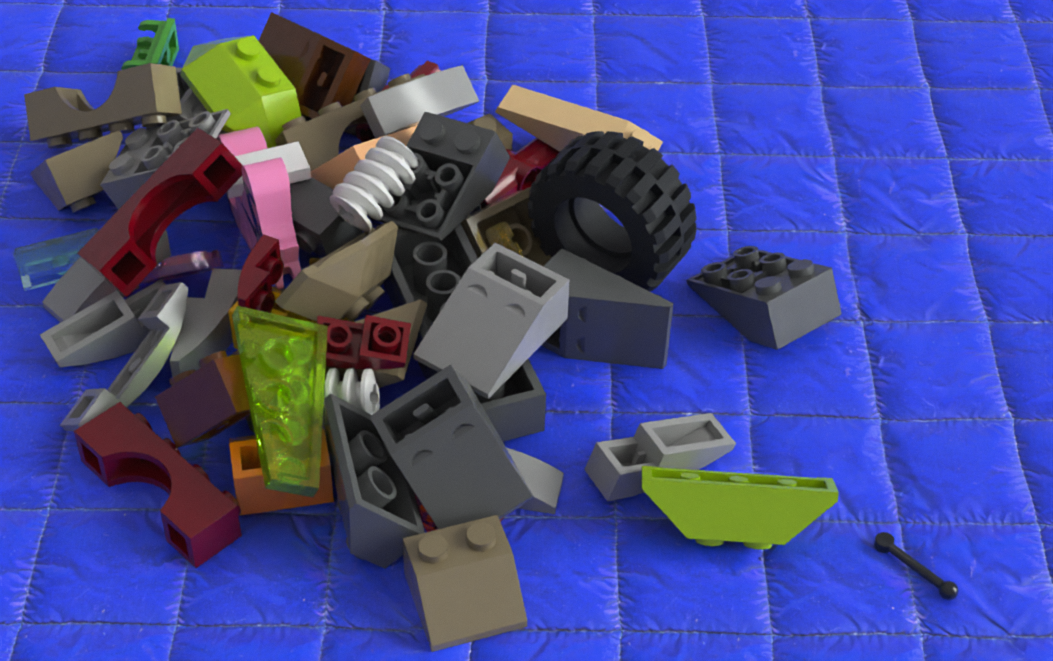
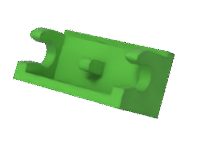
(156, 50)

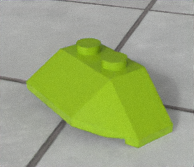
(244, 80)
(738, 505)

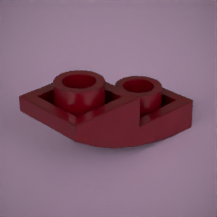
(258, 275)
(373, 345)

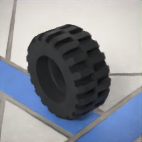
(630, 185)

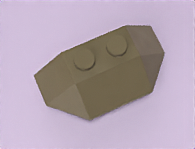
(345, 279)

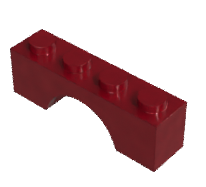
(127, 243)
(125, 449)

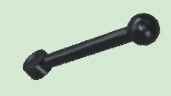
(885, 543)

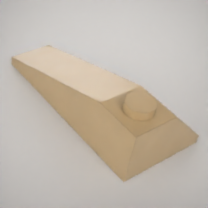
(561, 121)

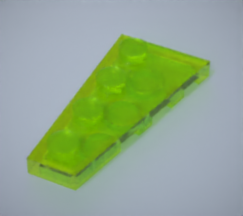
(285, 392)

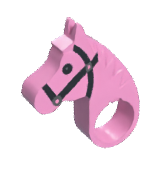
(265, 199)

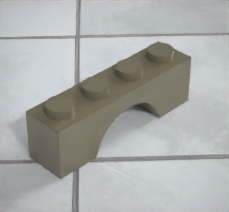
(140, 96)
(322, 135)

